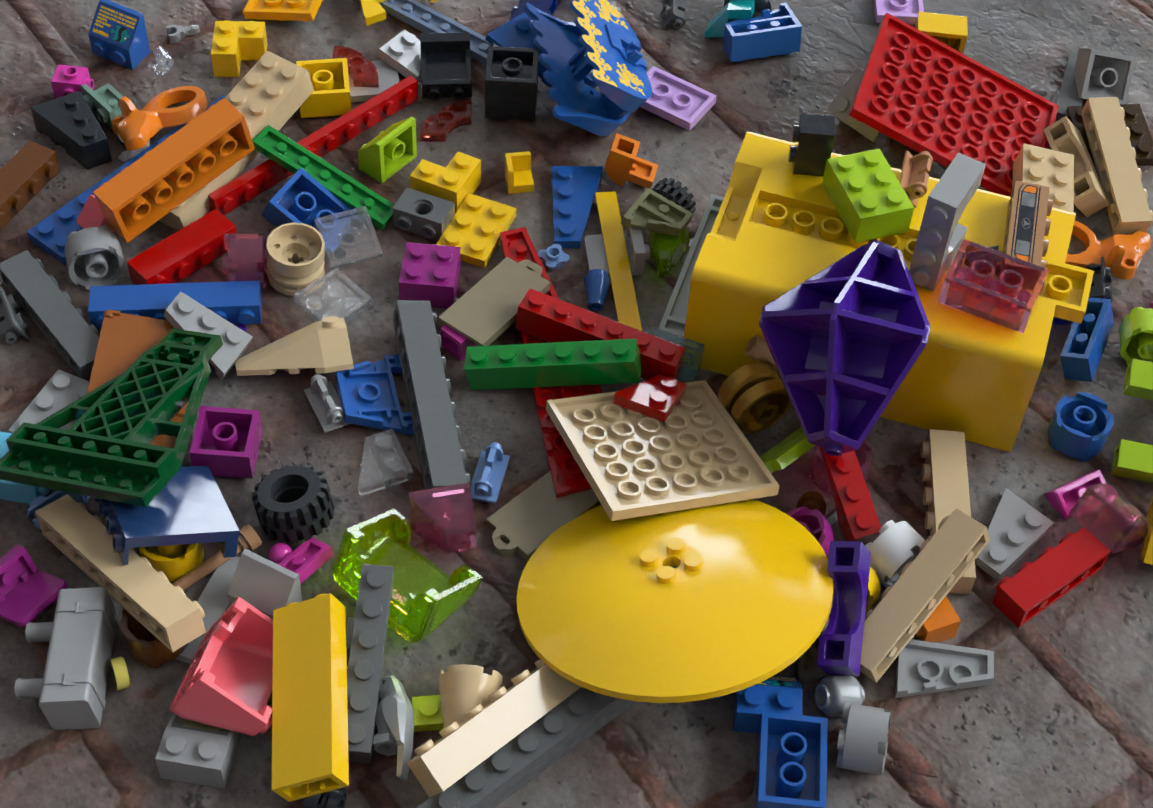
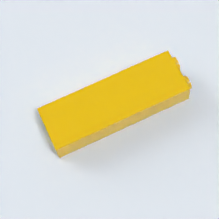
(309, 698)

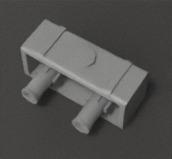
(76, 660)

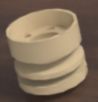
(294, 257)

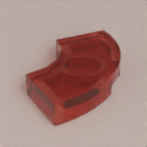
(359, 68)
(440, 125)

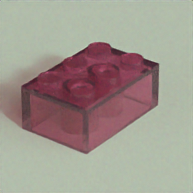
(993, 285)

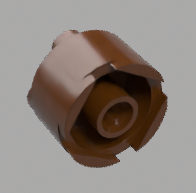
(144, 644)

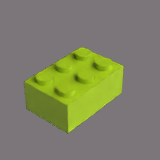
(867, 195)

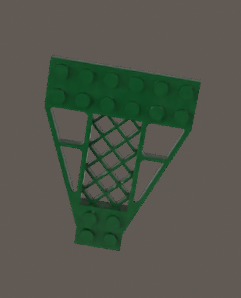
(109, 444)

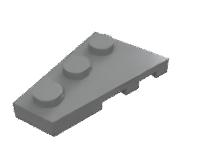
(190, 315)
(940, 667)

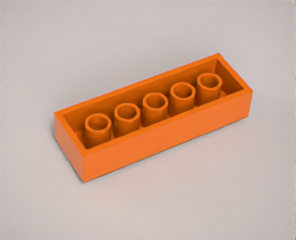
(174, 170)

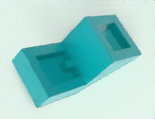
(732, 10)

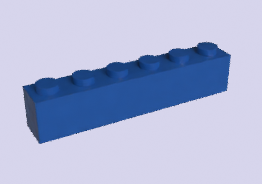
(233, 300)

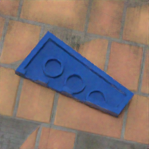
(572, 202)

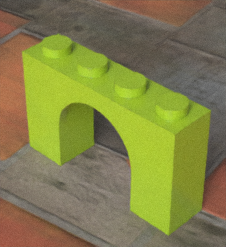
(1133, 458)

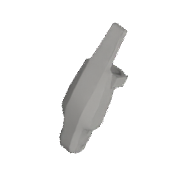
(395, 724)

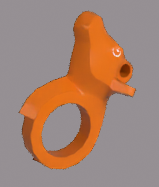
(138, 126)
(1120, 251)

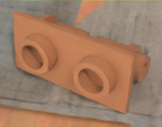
(915, 176)

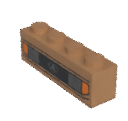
(1028, 223)

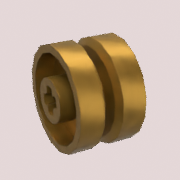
(755, 397)

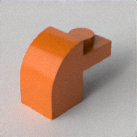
(624, 164)

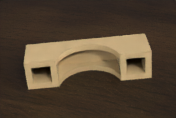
(1088, 190)

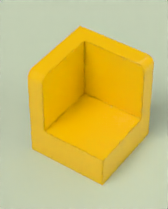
(518, 172)

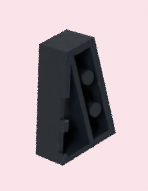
(74, 128)

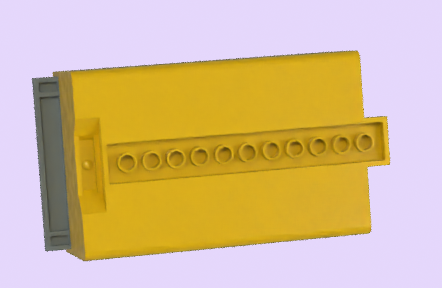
(785, 229)

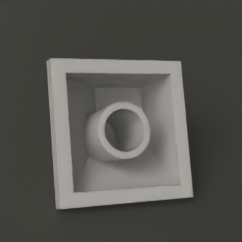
(1103, 74)

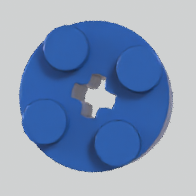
(1080, 426)

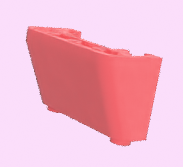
(231, 673)

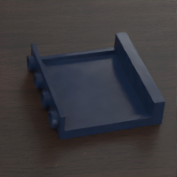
(182, 513)

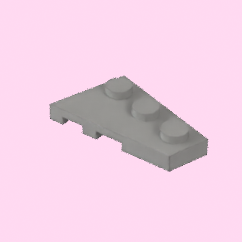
(1011, 534)

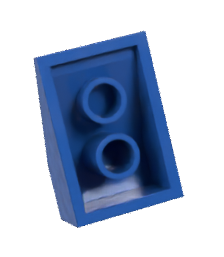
(302, 202)

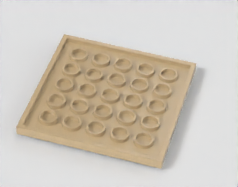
(656, 465)

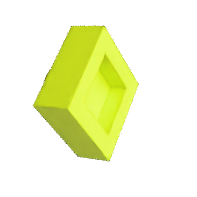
(427, 713)

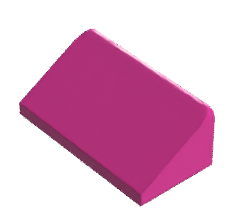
(1066, 495)

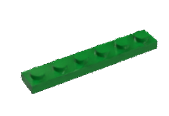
(348, 190)

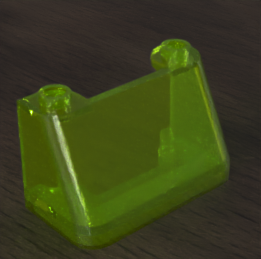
(421, 591)

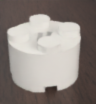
(893, 550)

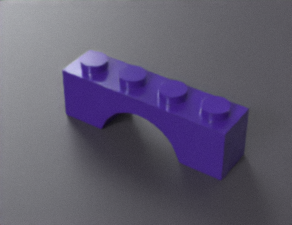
(842, 640)

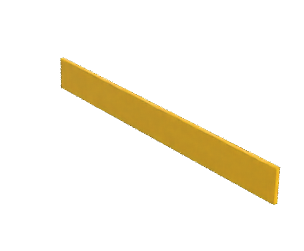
(617, 259)

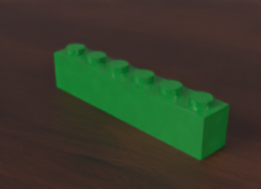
(553, 364)

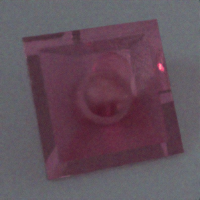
(444, 517)

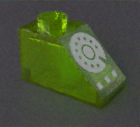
(667, 249)

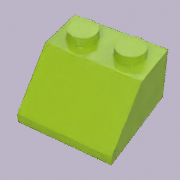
(389, 150)

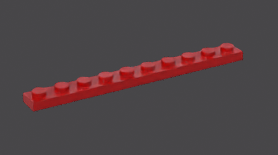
(320, 143)

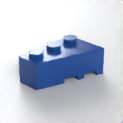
(763, 35)

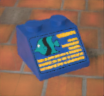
(119, 34)
(775, 695)

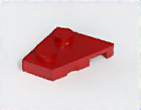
(652, 397)

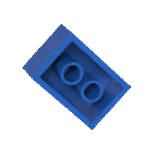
(791, 761)

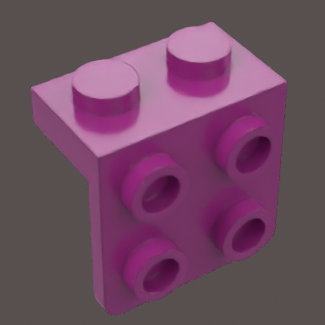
(25, 588)

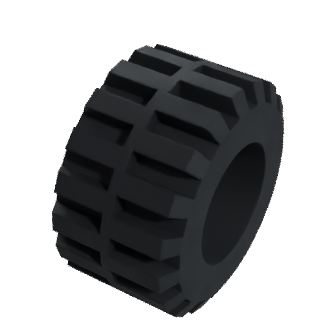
(293, 503)

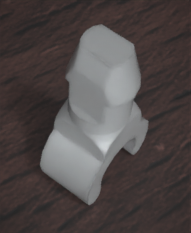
(177, 33)

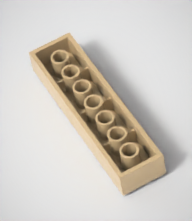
(265, 97)

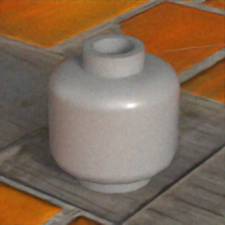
(835, 692)

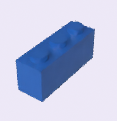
(1087, 341)

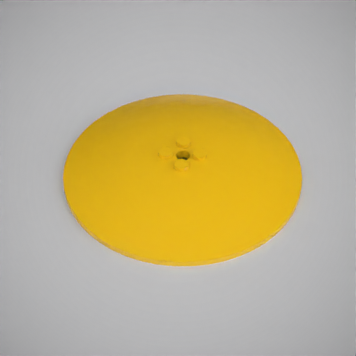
(633, 628)

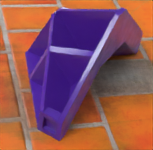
(846, 343)

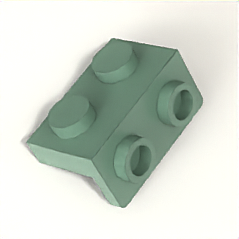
(103, 102)

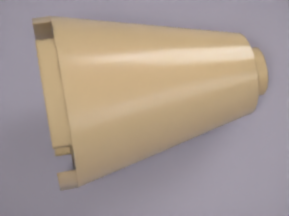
(464, 688)

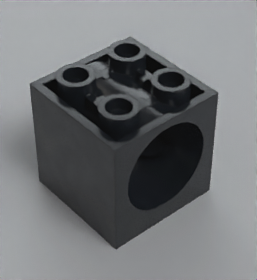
(511, 83)

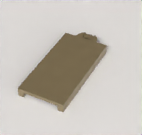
(494, 301)
(535, 516)

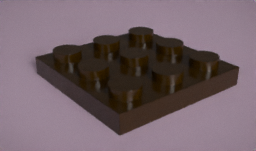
(1134, 120)

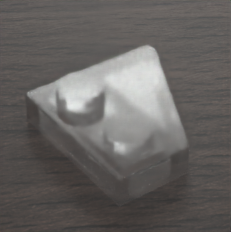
(383, 463)

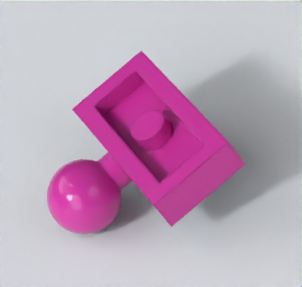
(304, 559)

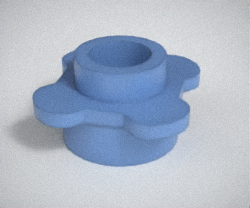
(553, 257)

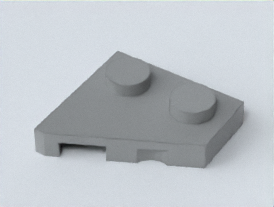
(402, 54)

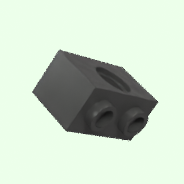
(423, 213)

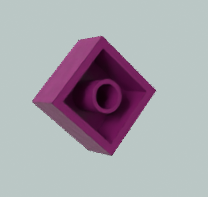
(430, 274)
(227, 441)

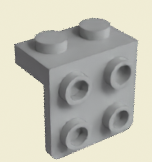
(636, 250)

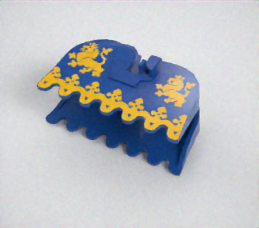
(592, 51)

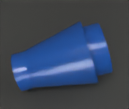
(596, 288)

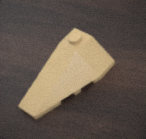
(317, 346)

